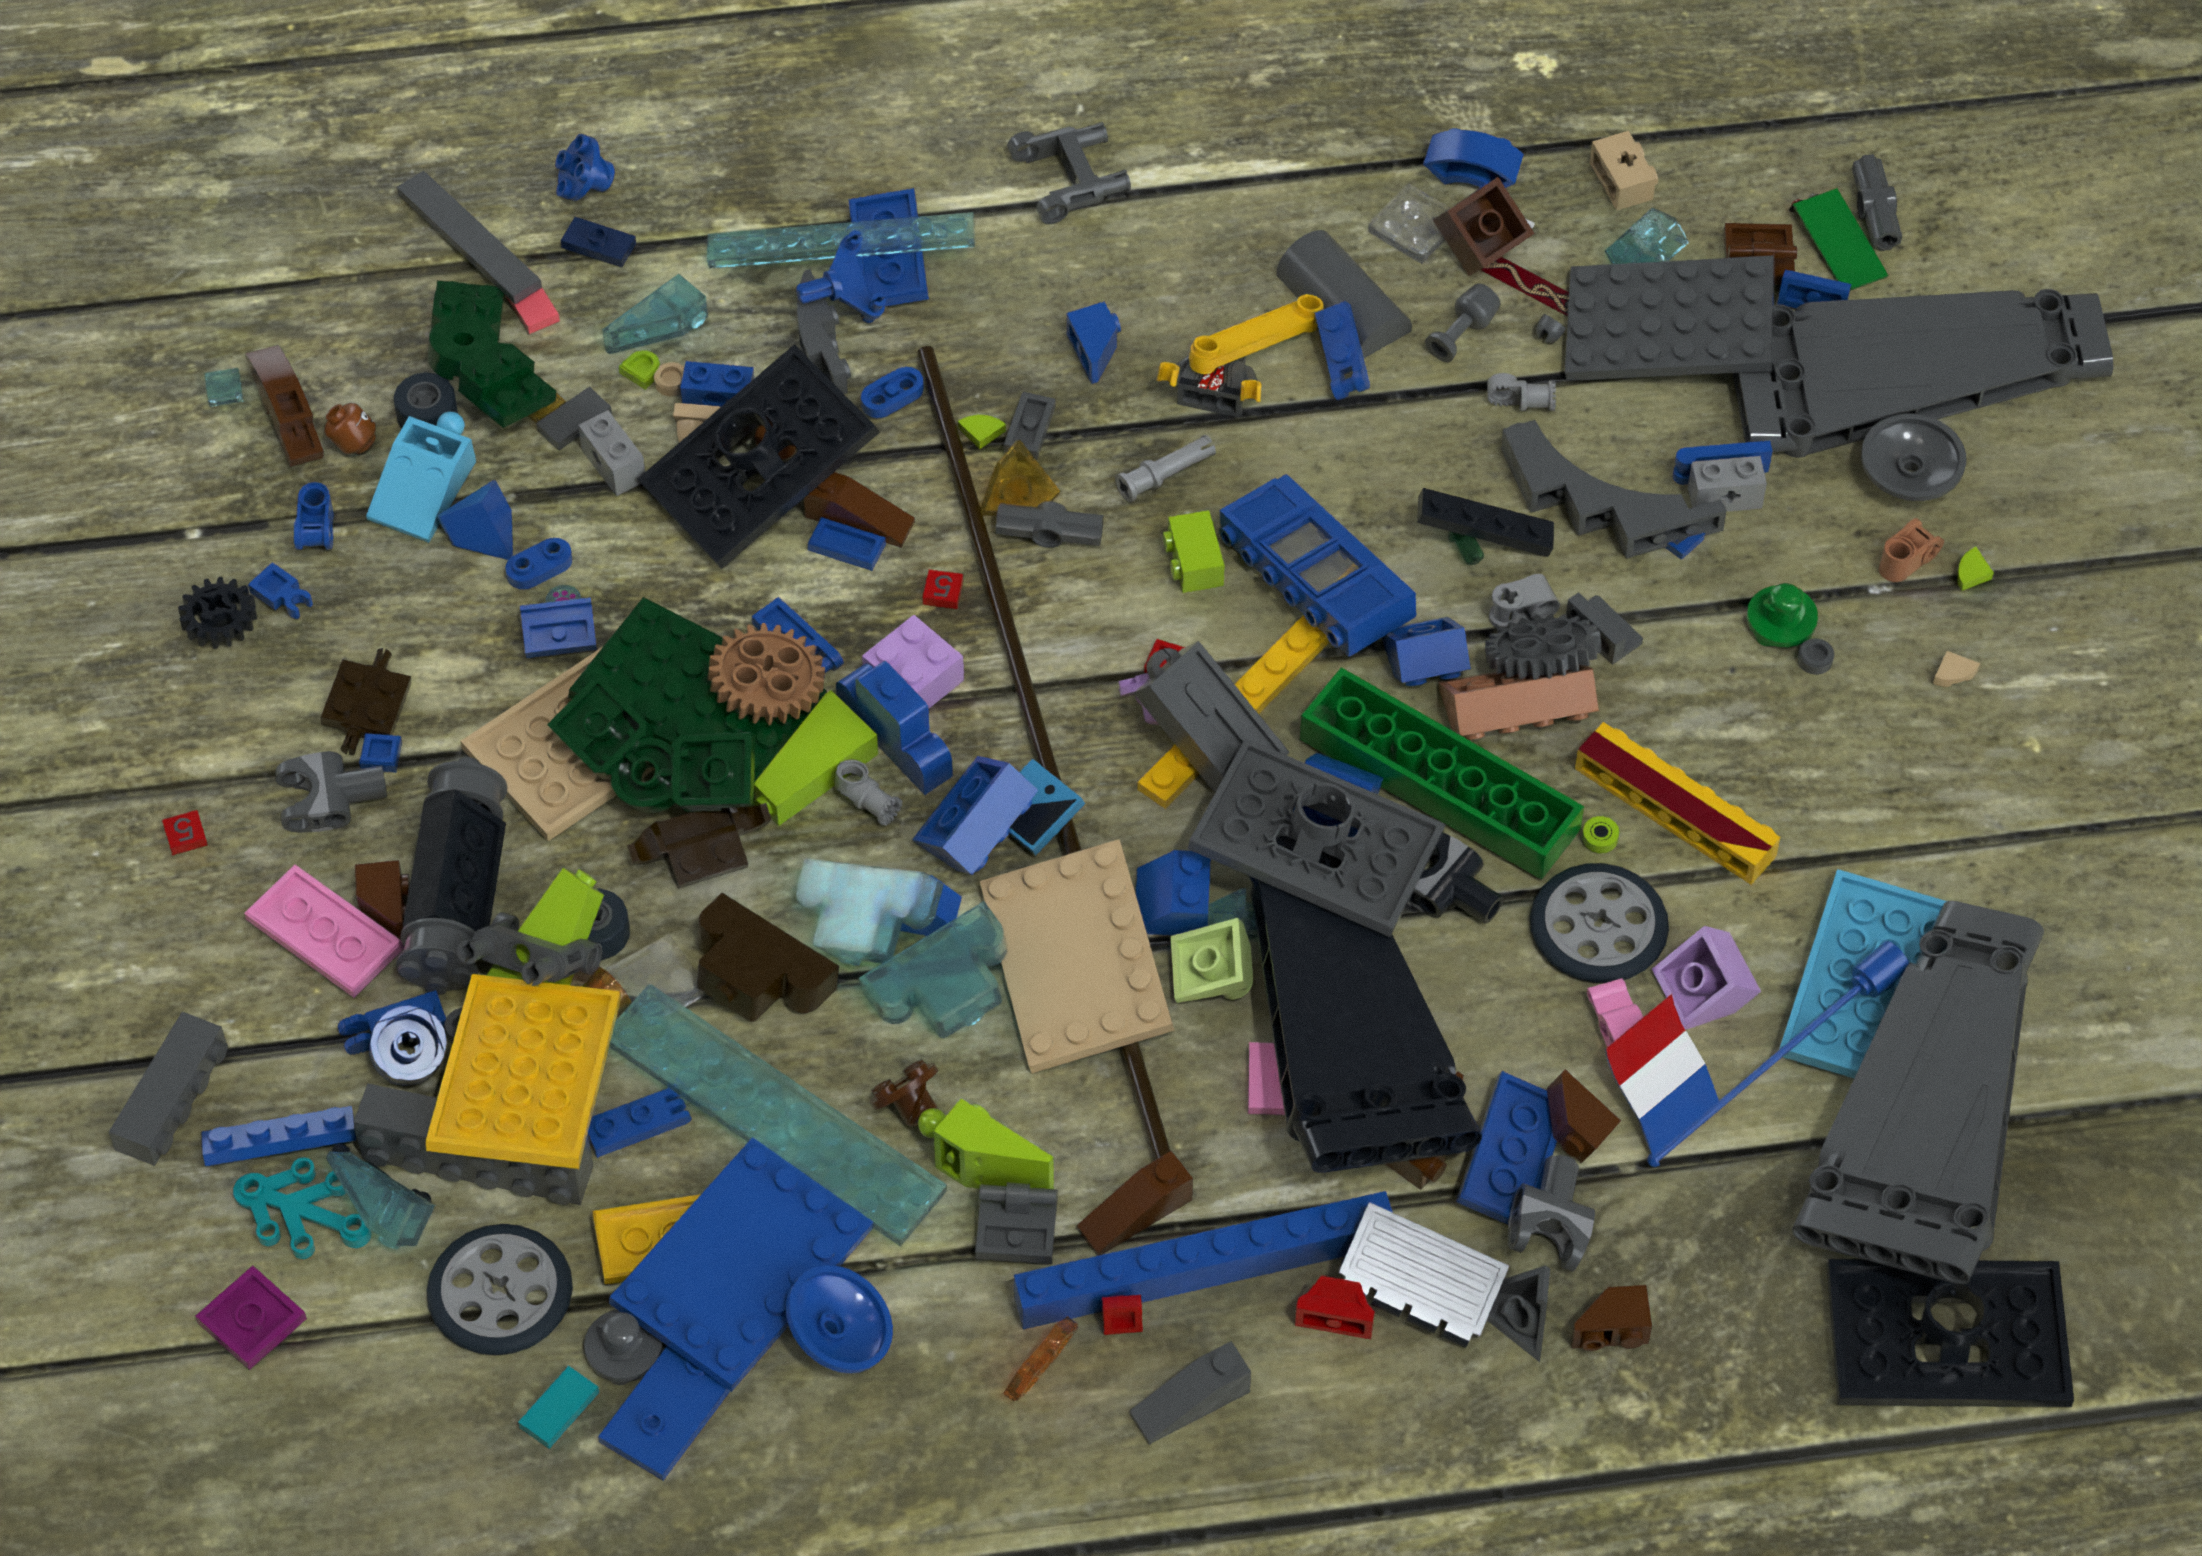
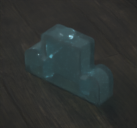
(865, 907)
(942, 974)

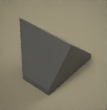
(1521, 1309)

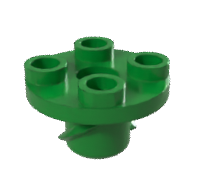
(1782, 616)

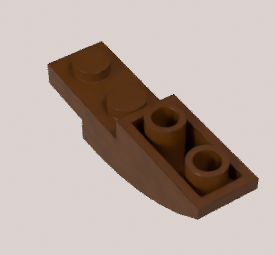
(286, 404)

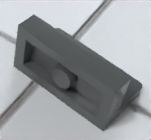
(1616, 634)

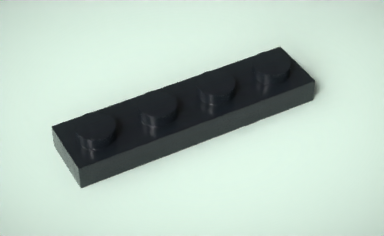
(1485, 522)

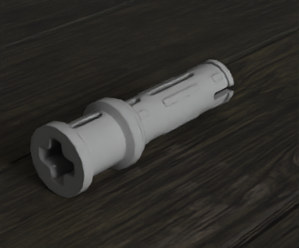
(1152, 473)

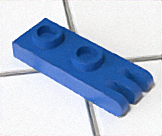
(637, 1121)

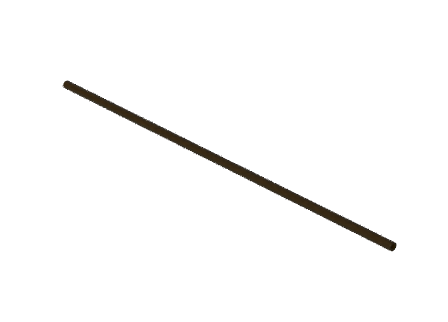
(1024, 688)

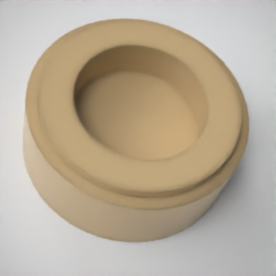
(669, 379)

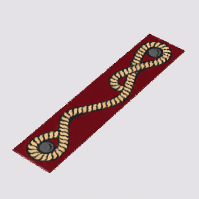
(1529, 284)

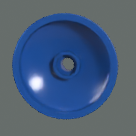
(839, 1319)

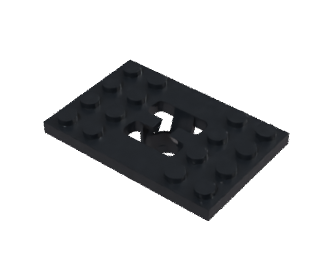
(711, 497)
(2016, 1322)

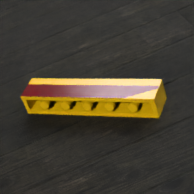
(1677, 802)

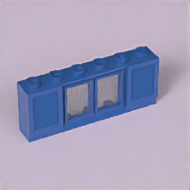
(1317, 564)

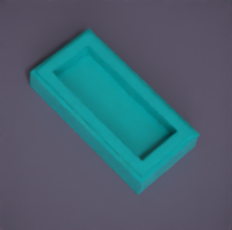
(558, 1407)

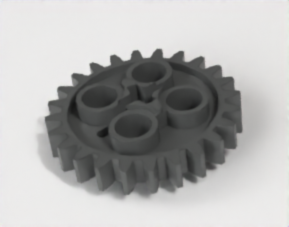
(1543, 646)

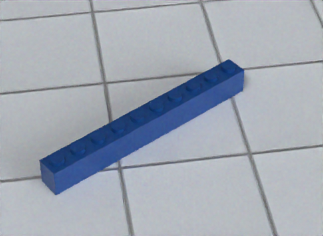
(1191, 1261)

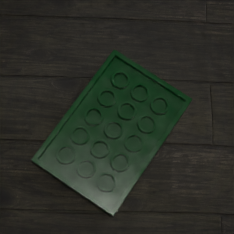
(662, 672)

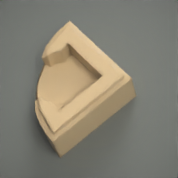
(1955, 670)

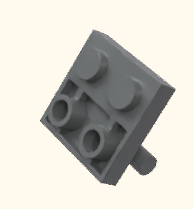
(1016, 1223)

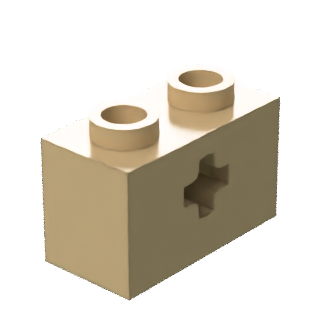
(1623, 170)

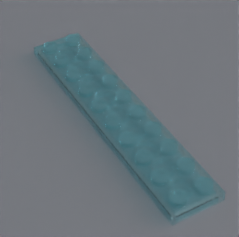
(776, 1111)

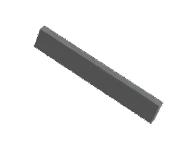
(469, 237)

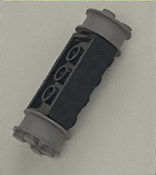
(452, 873)

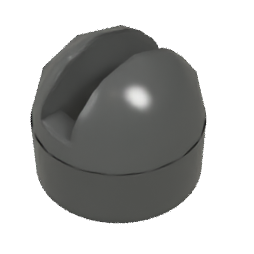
(1551, 327)

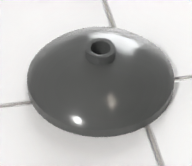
(1916, 445)

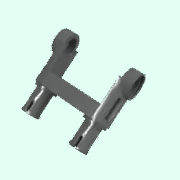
(1068, 144)
(547, 960)

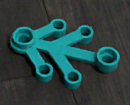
(296, 1206)

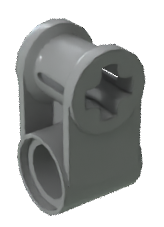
(1523, 600)

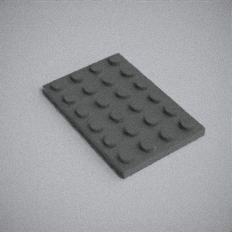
(1670, 318)

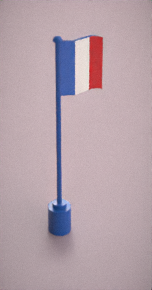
(1669, 1079)

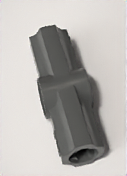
(1877, 202)
(1049, 524)

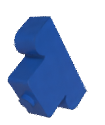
(899, 721)

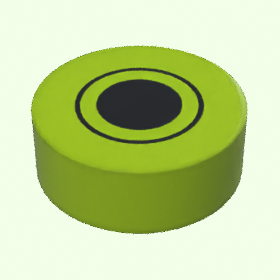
(1600, 834)

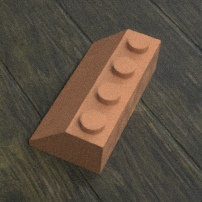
(1504, 703)

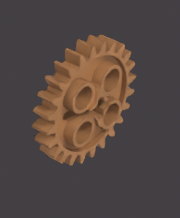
(766, 674)

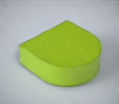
(640, 368)

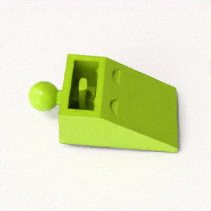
(982, 1150)

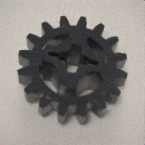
(217, 612)

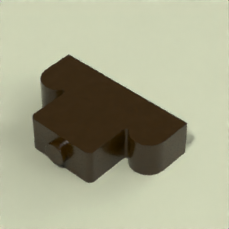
(756, 963)

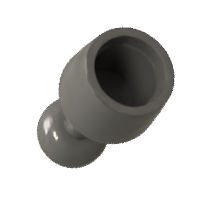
(1474, 310)

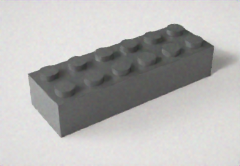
(394, 1132)

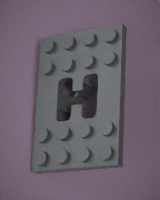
(1257, 808)

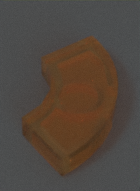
(1041, 1359)

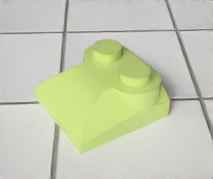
(1212, 962)

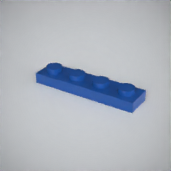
(278, 1135)

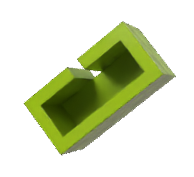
(1195, 551)

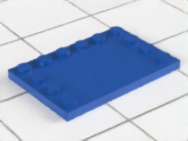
(727, 1264)

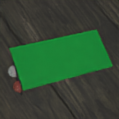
(1839, 238)

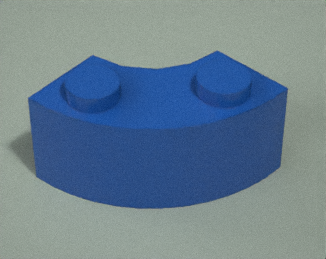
(1472, 158)

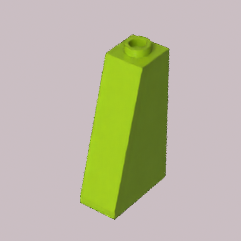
(811, 756)
(559, 917)

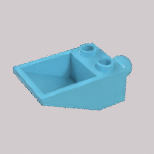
(422, 475)

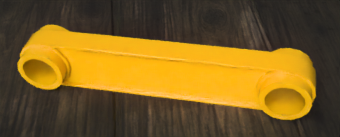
(1254, 334)

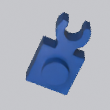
(277, 588)

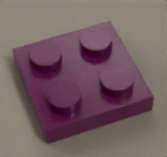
(251, 1317)

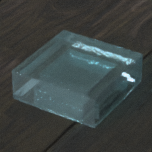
(224, 387)

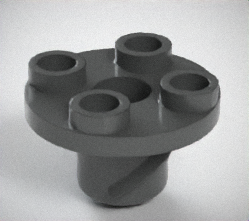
(620, 1347)

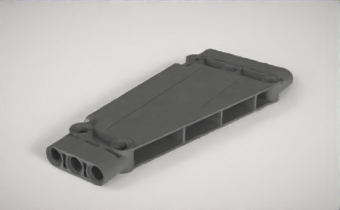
(1927, 355)
(1930, 1105)

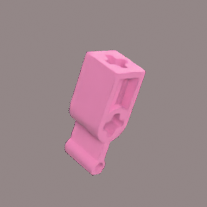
(1613, 1009)

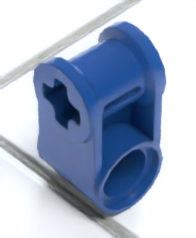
(314, 523)

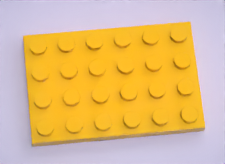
(523, 1072)

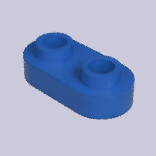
(890, 392)
(540, 562)

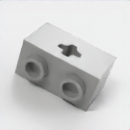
(611, 452)
(1734, 481)

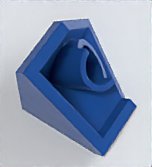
(481, 522)

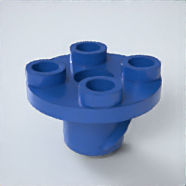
(582, 169)

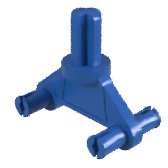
(845, 282)

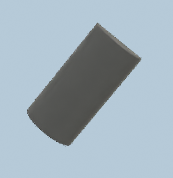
(1324, 269)

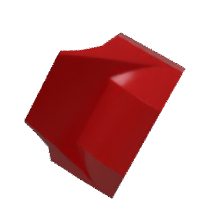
(1336, 1307)

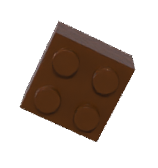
(1483, 226)

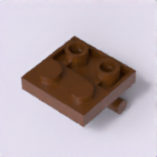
(1762, 240)

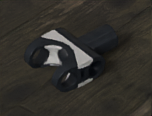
(1454, 882)

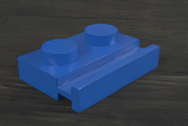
(558, 627)

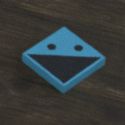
(1049, 810)

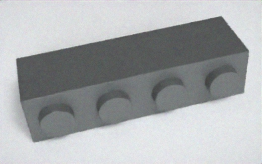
(168, 1089)

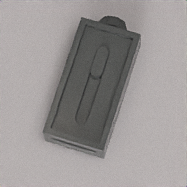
(1202, 710)

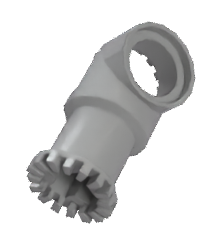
(1520, 392)
(866, 792)

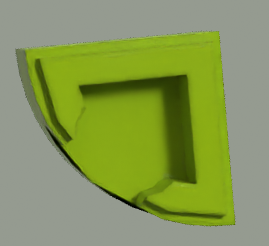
(981, 428)
(1973, 570)

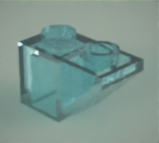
(1651, 239)

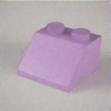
(1706, 977)

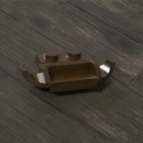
(700, 842)

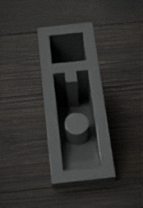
(1193, 1393)

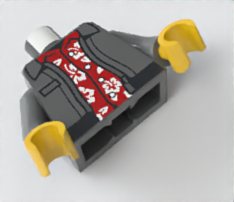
(1214, 392)

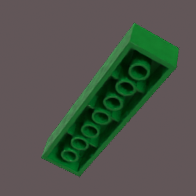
(1442, 773)

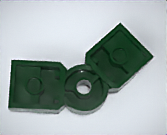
(466, 345)
(619, 745)

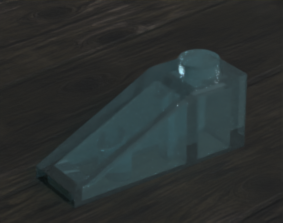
(659, 317)
(381, 1201)

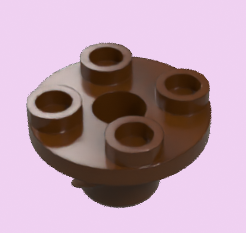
(907, 1093)

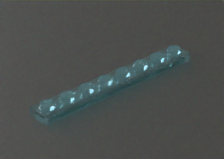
(823, 240)

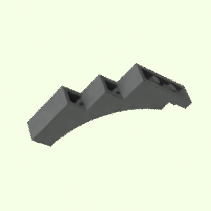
(1637, 518)

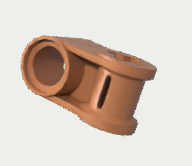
(1908, 551)

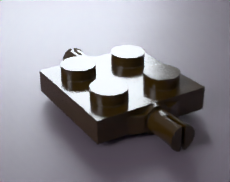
(365, 700)

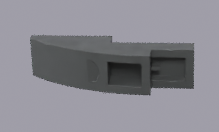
(818, 337)

